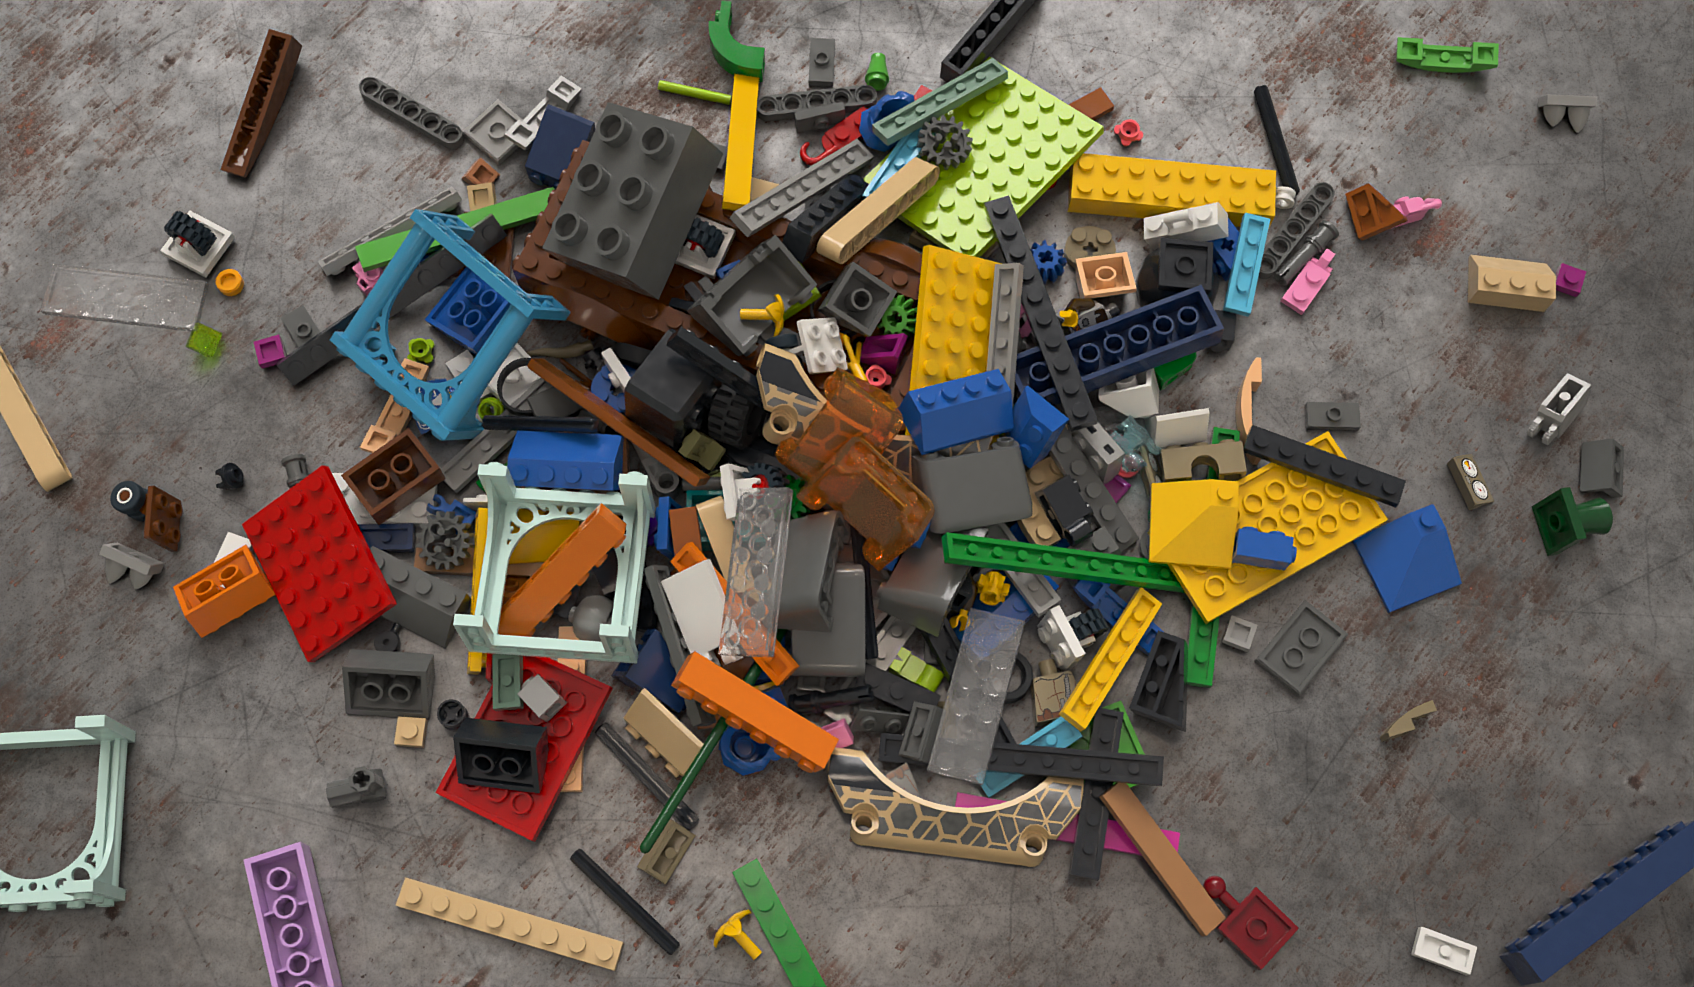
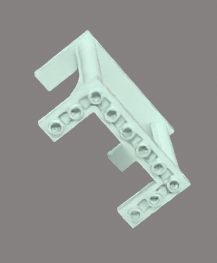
(504, 500)
(107, 832)

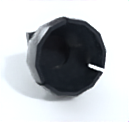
(1176, 268)

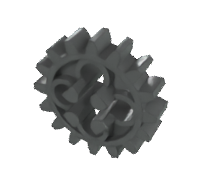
(958, 141)
(448, 523)

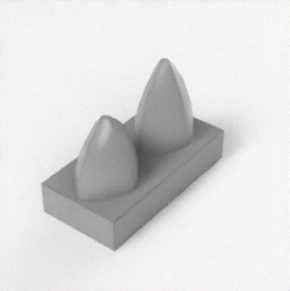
(1578, 109)
(121, 557)

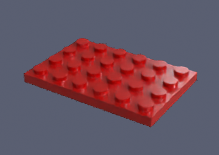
(319, 564)
(566, 735)

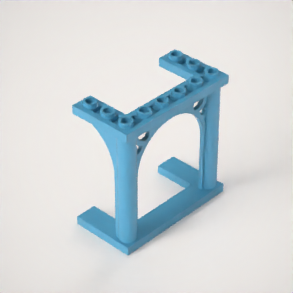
(362, 344)

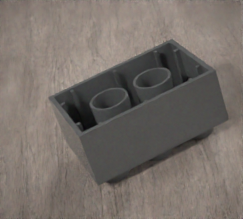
(633, 199)

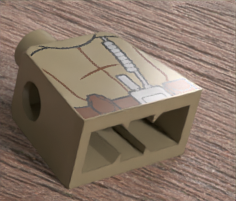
(1050, 692)

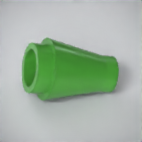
(877, 72)

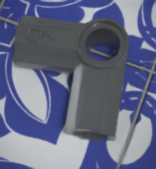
(361, 786)

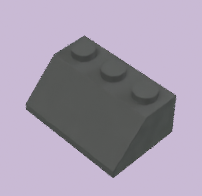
(388, 683)

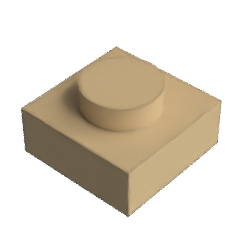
(481, 195)
(411, 732)

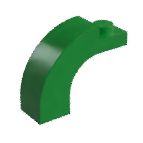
(728, 52)

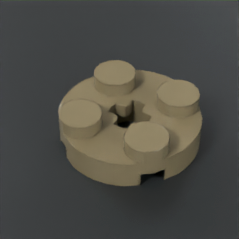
(1086, 236)

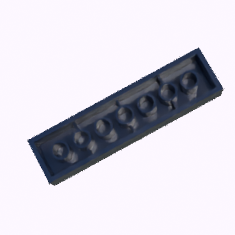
(1129, 343)
(1602, 906)

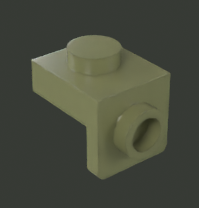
(702, 449)

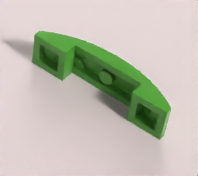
(1447, 58)

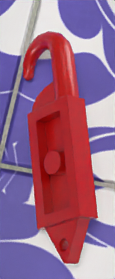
(836, 137)

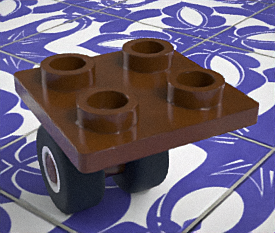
(154, 507)

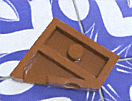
(1372, 212)

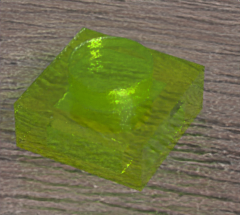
(204, 340)

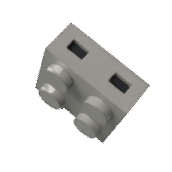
(1100, 451)

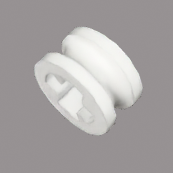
(1284, 197)

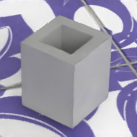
(541, 697)

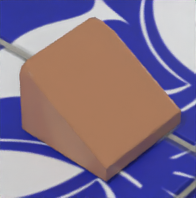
(480, 173)

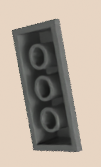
(422, 600)

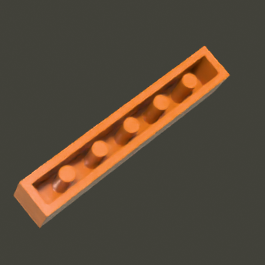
(561, 572)
(754, 712)

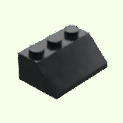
(501, 754)

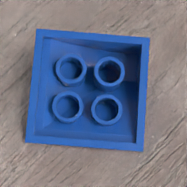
(468, 311)
(1409, 558)

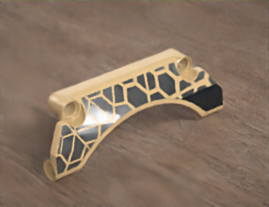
(796, 402)
(977, 833)

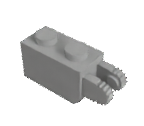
(1560, 408)

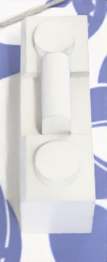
(1195, 224)

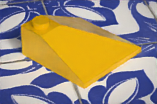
(1193, 522)

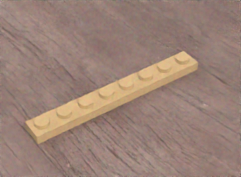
(510, 924)

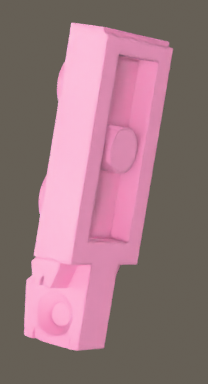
(1308, 283)

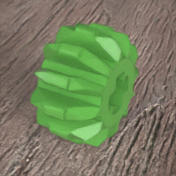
(905, 310)

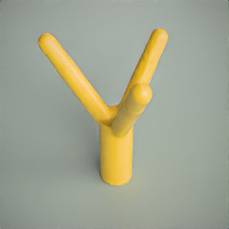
(854, 365)

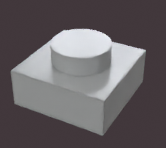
(1239, 633)

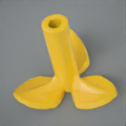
(772, 312)
(733, 929)

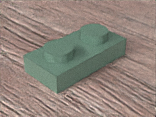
(507, 681)

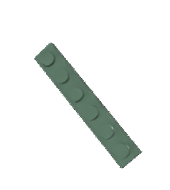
(940, 101)

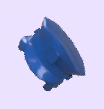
(885, 106)
(744, 753)

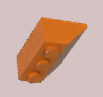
(211, 606)

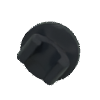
(231, 476)

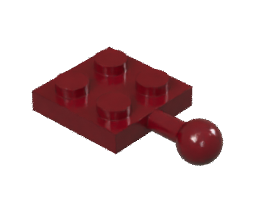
(1254, 925)

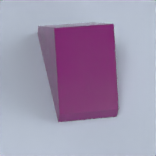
(884, 351)

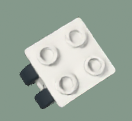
(819, 345)

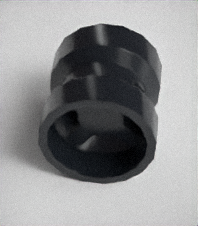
(449, 711)

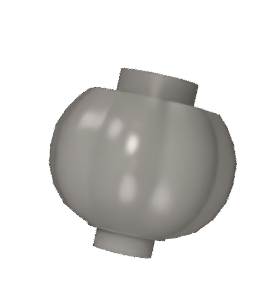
(589, 615)

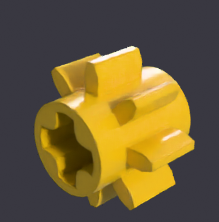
(992, 588)

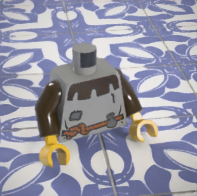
(1084, 313)

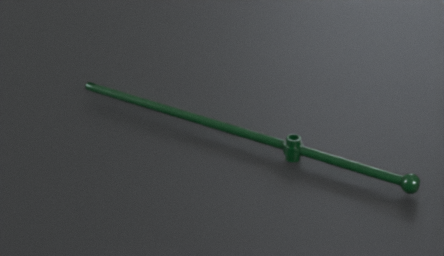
(696, 766)

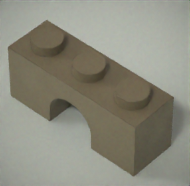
(1225, 458)

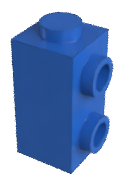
(1263, 549)

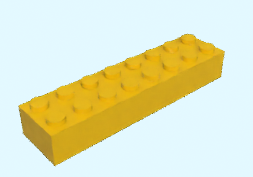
(1158, 187)

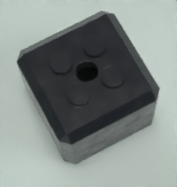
(669, 394)

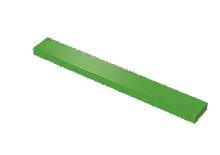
(507, 213)

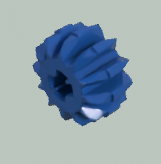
(1053, 261)

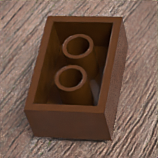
(393, 476)

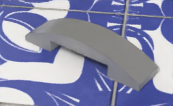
(560, 94)

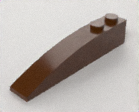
(262, 101)

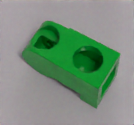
(1173, 370)

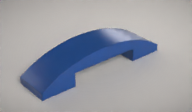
(1111, 607)

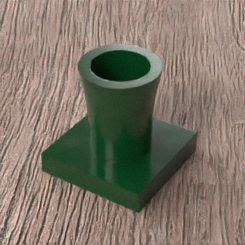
(1567, 523)

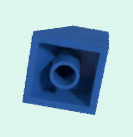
(1035, 426)

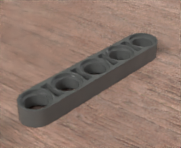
(804, 98)
(418, 121)
(1303, 223)

